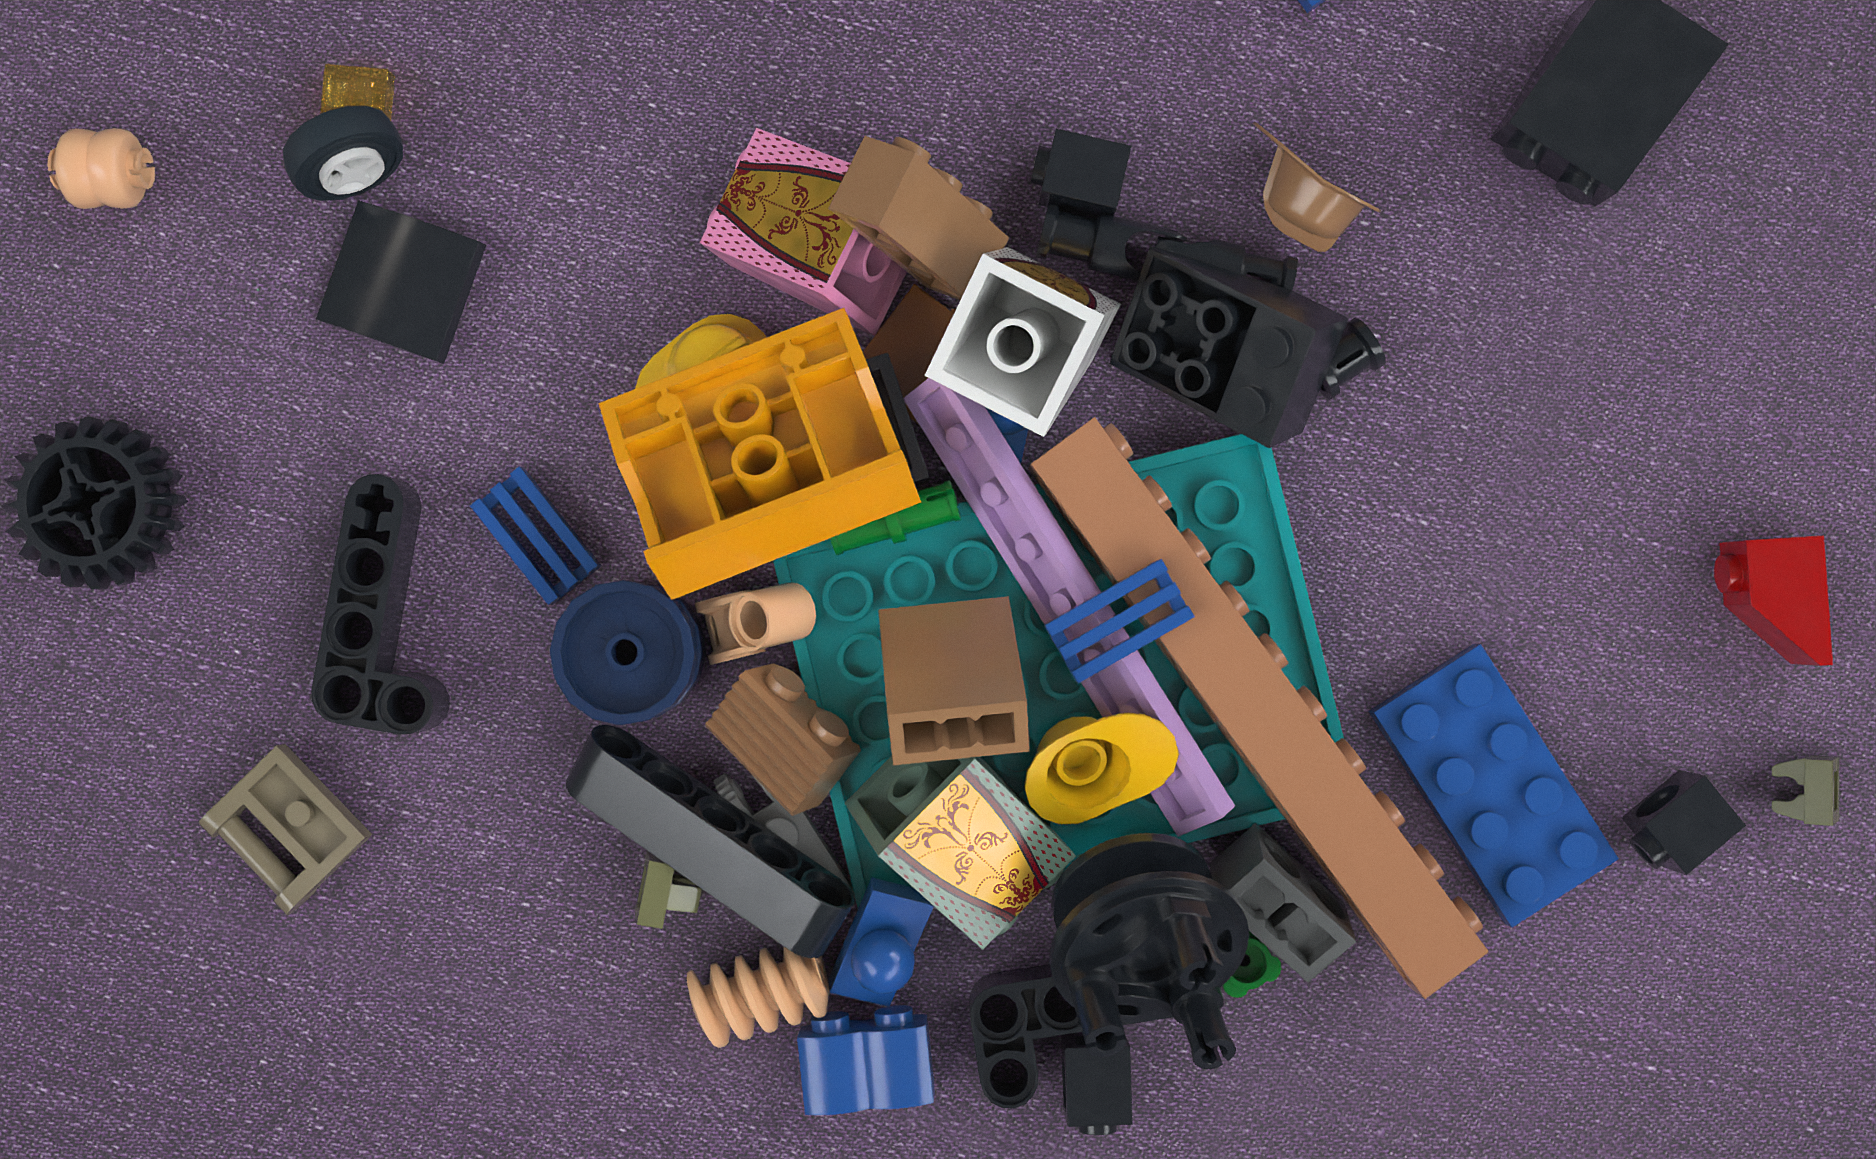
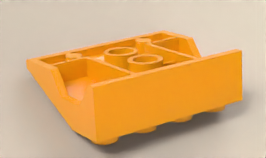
(757, 454)

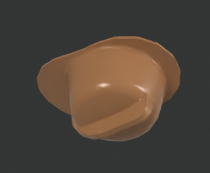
(1305, 203)

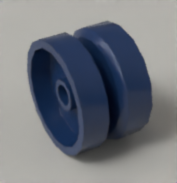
(590, 648)

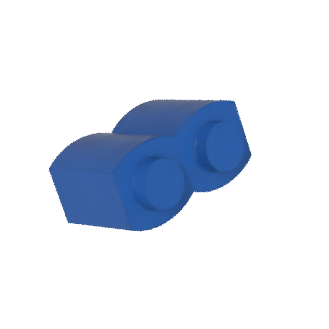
(866, 1062)

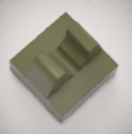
(1821, 789)
(663, 891)

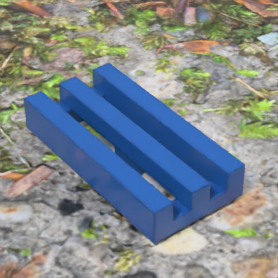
(502, 494)
(1168, 593)

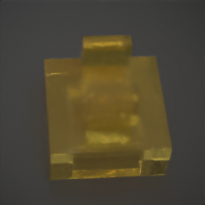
(357, 87)

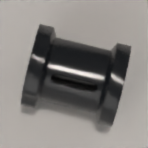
(1354, 354)

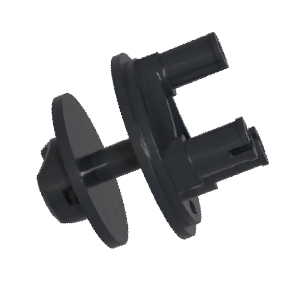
(1146, 942)

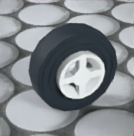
(342, 153)

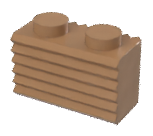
(783, 736)

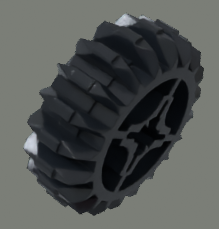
(72, 462)

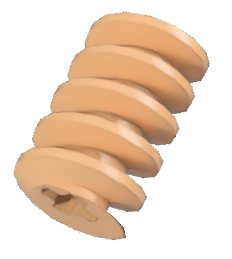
(758, 995)

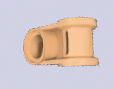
(756, 619)

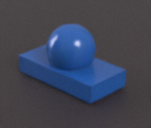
(880, 943)

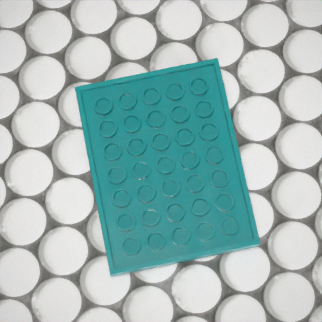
(1216, 489)

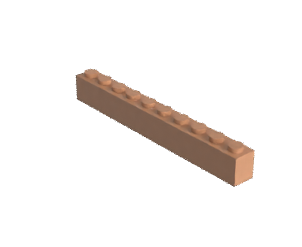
(1263, 714)

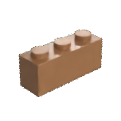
(916, 214)

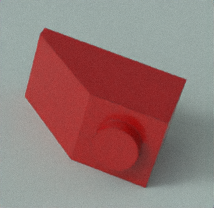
(1780, 594)

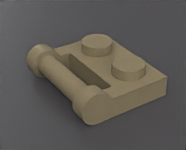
(298, 814)

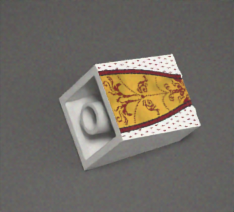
(1021, 338)

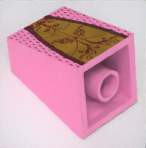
(782, 233)

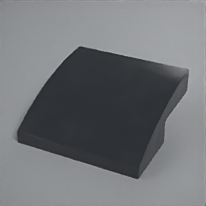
(401, 281)

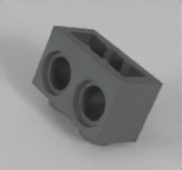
(1284, 903)

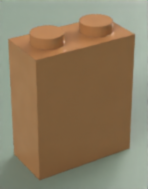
(953, 681)

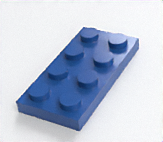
(1493, 785)

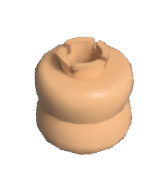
(101, 168)

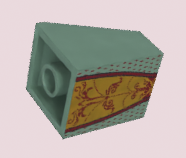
(960, 840)

